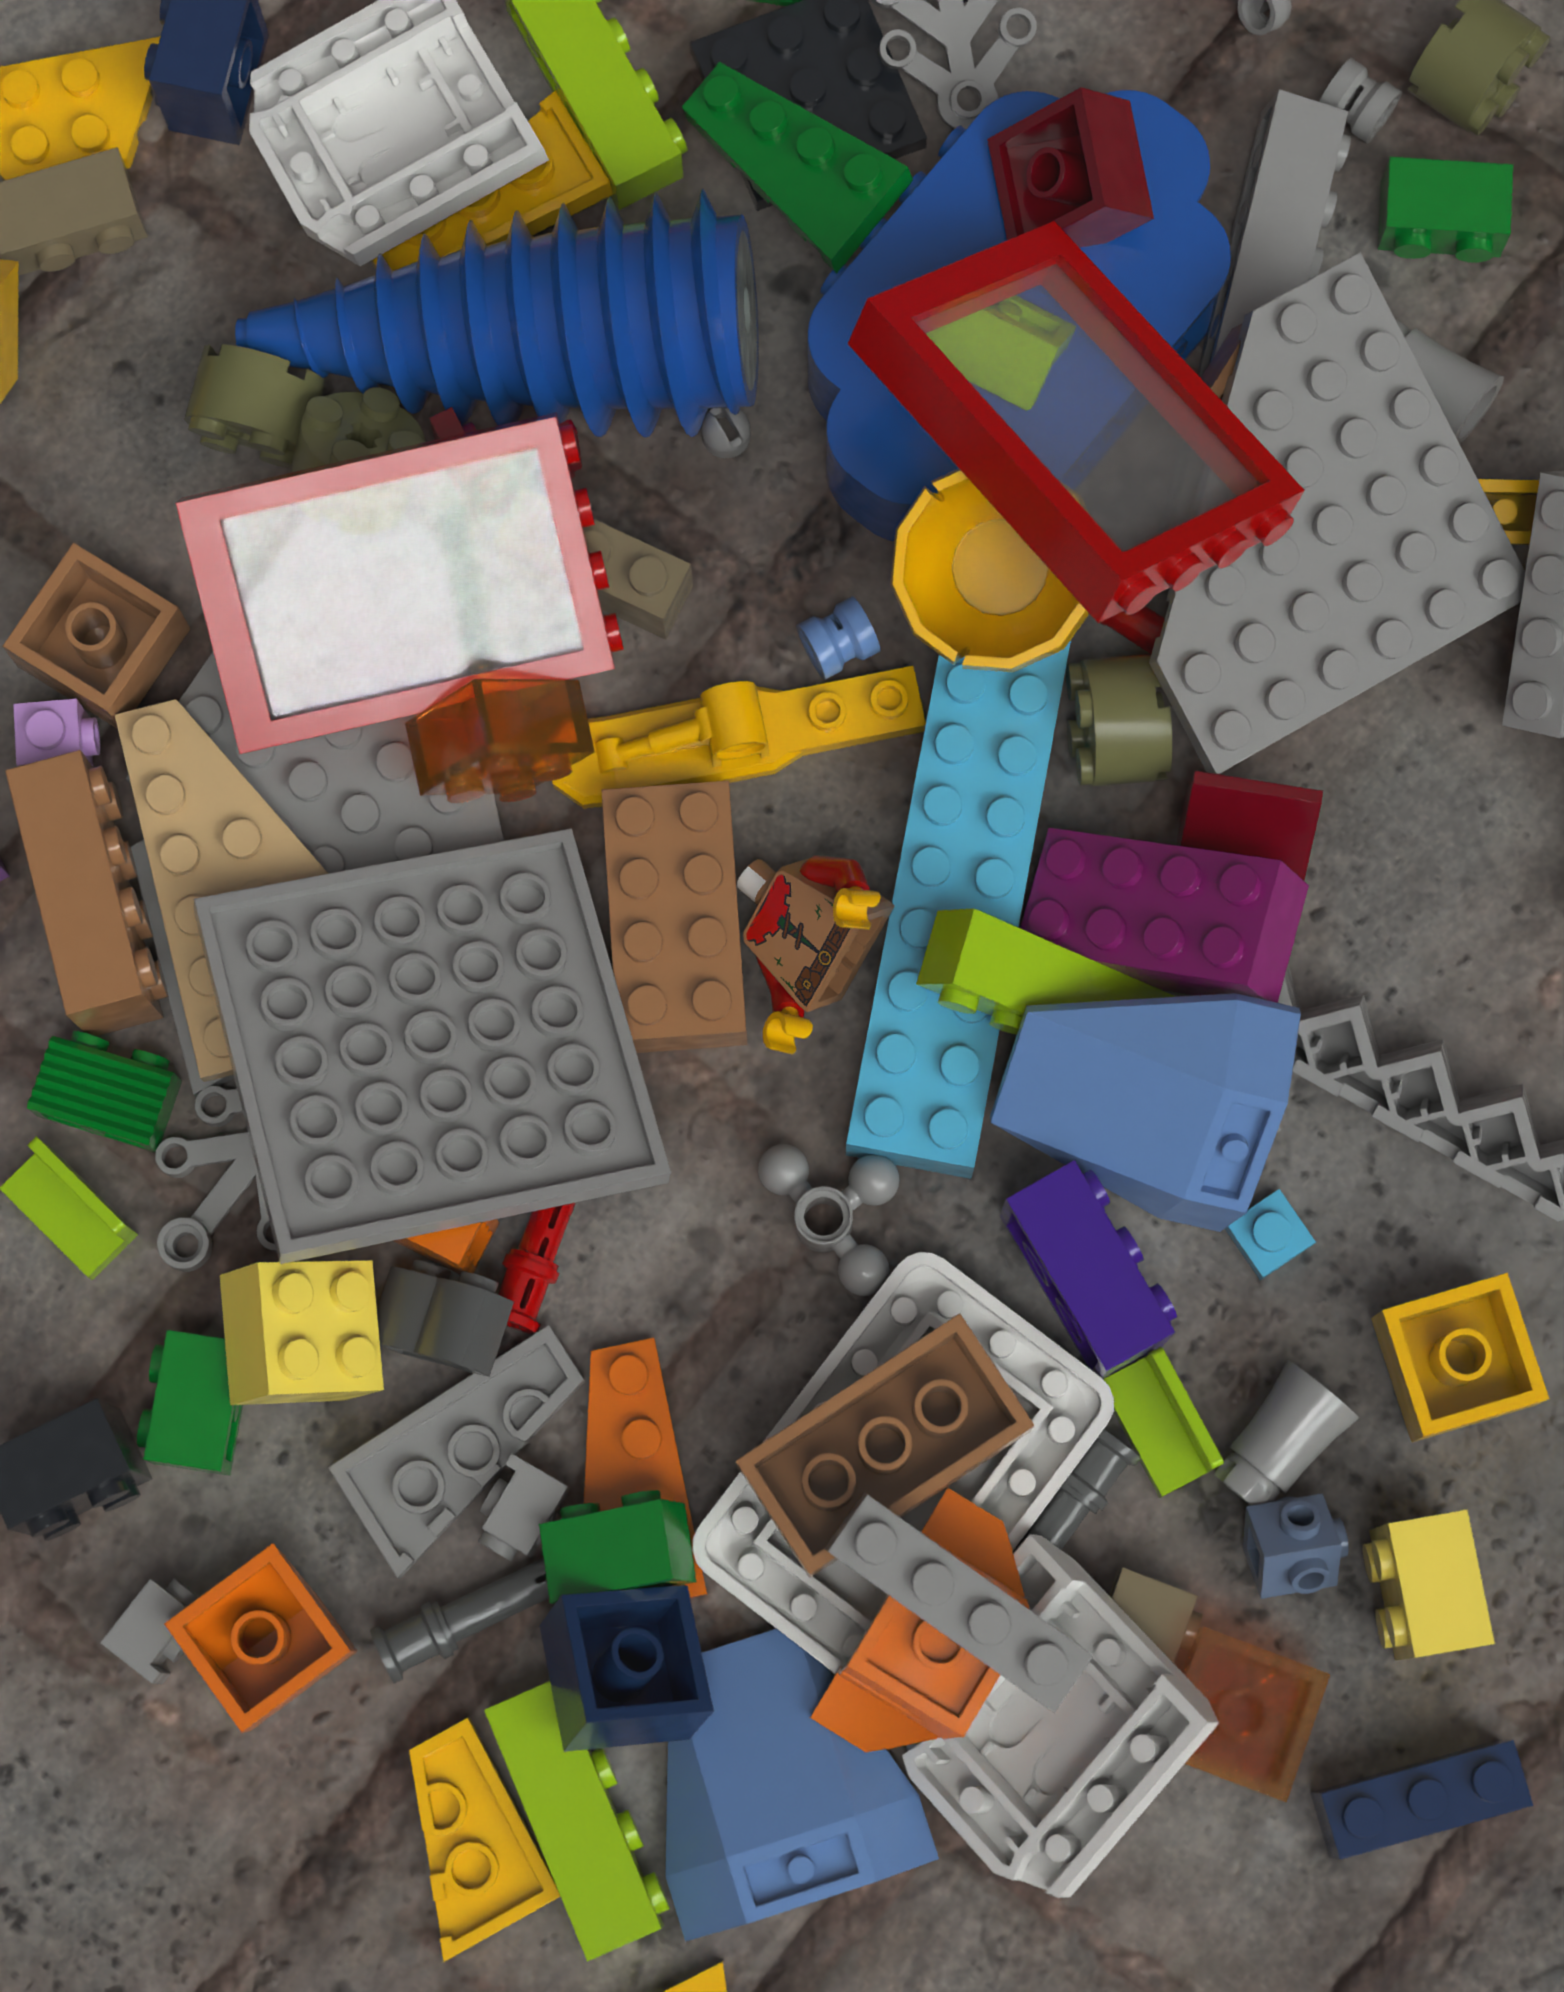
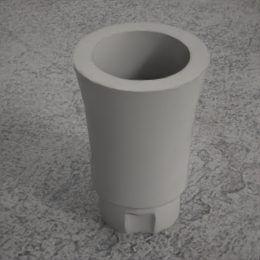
(1458, 384)
(1284, 1437)

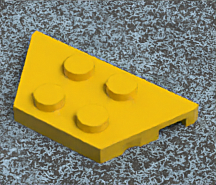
(72, 107)

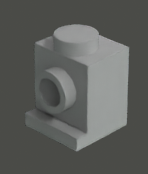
(519, 1508)
(140, 1632)

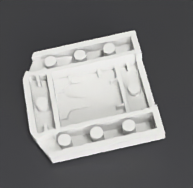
(388, 125)
(1059, 1789)

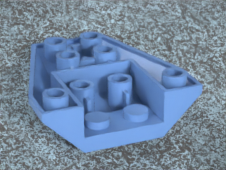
(1156, 1096)
(776, 1804)

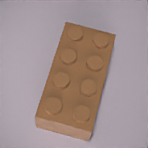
(86, 893)
(675, 915)
(888, 1435)

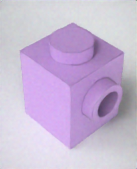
(54, 729)

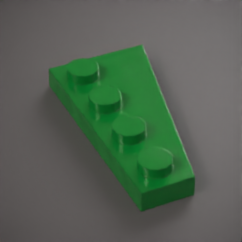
(810, 170)

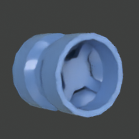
(838, 638)

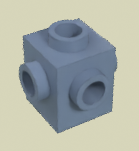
(1293, 1545)

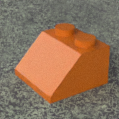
(260, 1638)

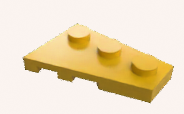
(476, 1841)

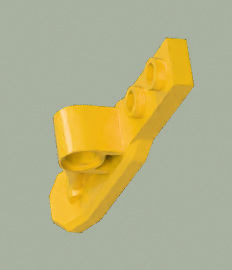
(741, 732)

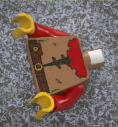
(809, 936)

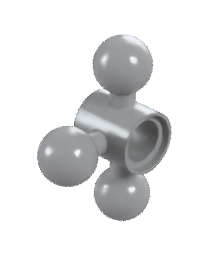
(871, 1181)

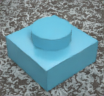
(1270, 1234)

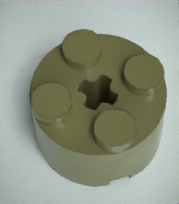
(1473, 63)
(249, 402)
(352, 427)
(1120, 722)

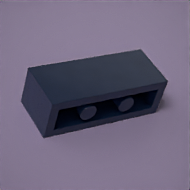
(1421, 1799)

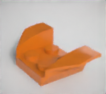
(907, 1676)

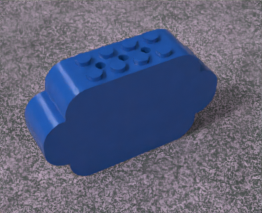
(1164, 268)

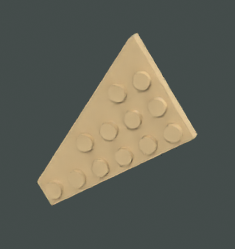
(202, 839)

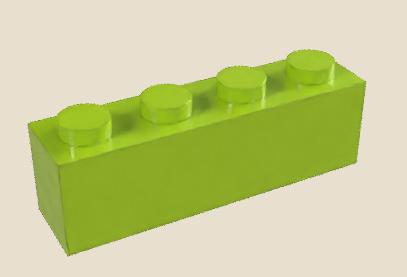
(603, 93)
(1003, 969)
(578, 1826)

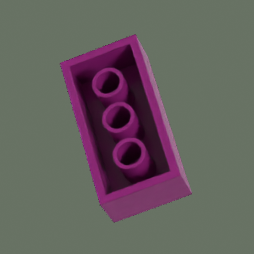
(1168, 912)

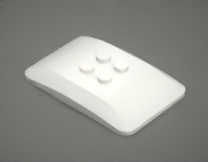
(1059, 1393)

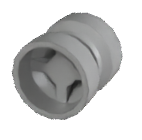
(1368, 107)

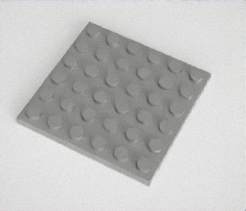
(428, 1044)

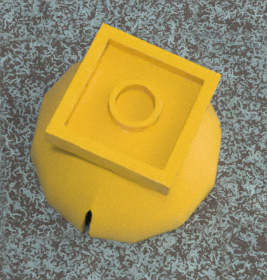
(976, 583)

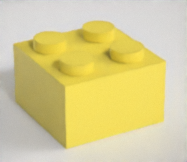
(301, 1332)
(1428, 1586)

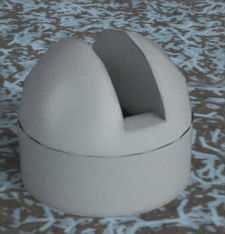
(1256, 22)
(715, 437)

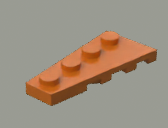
(632, 1433)

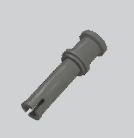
(1083, 1490)
(439, 1628)

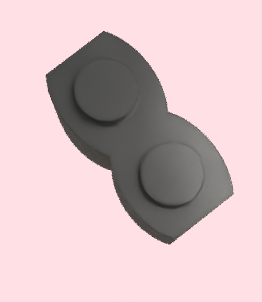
(443, 1318)

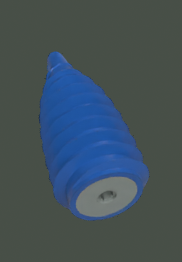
(546, 322)

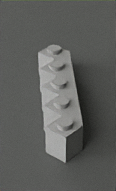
(1419, 1098)

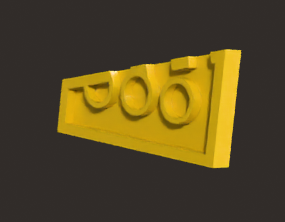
(567, 177)

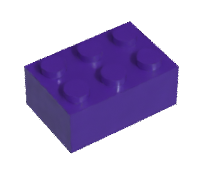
(1088, 1269)

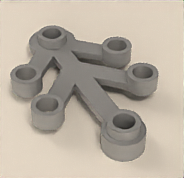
(954, 28)
(223, 1195)

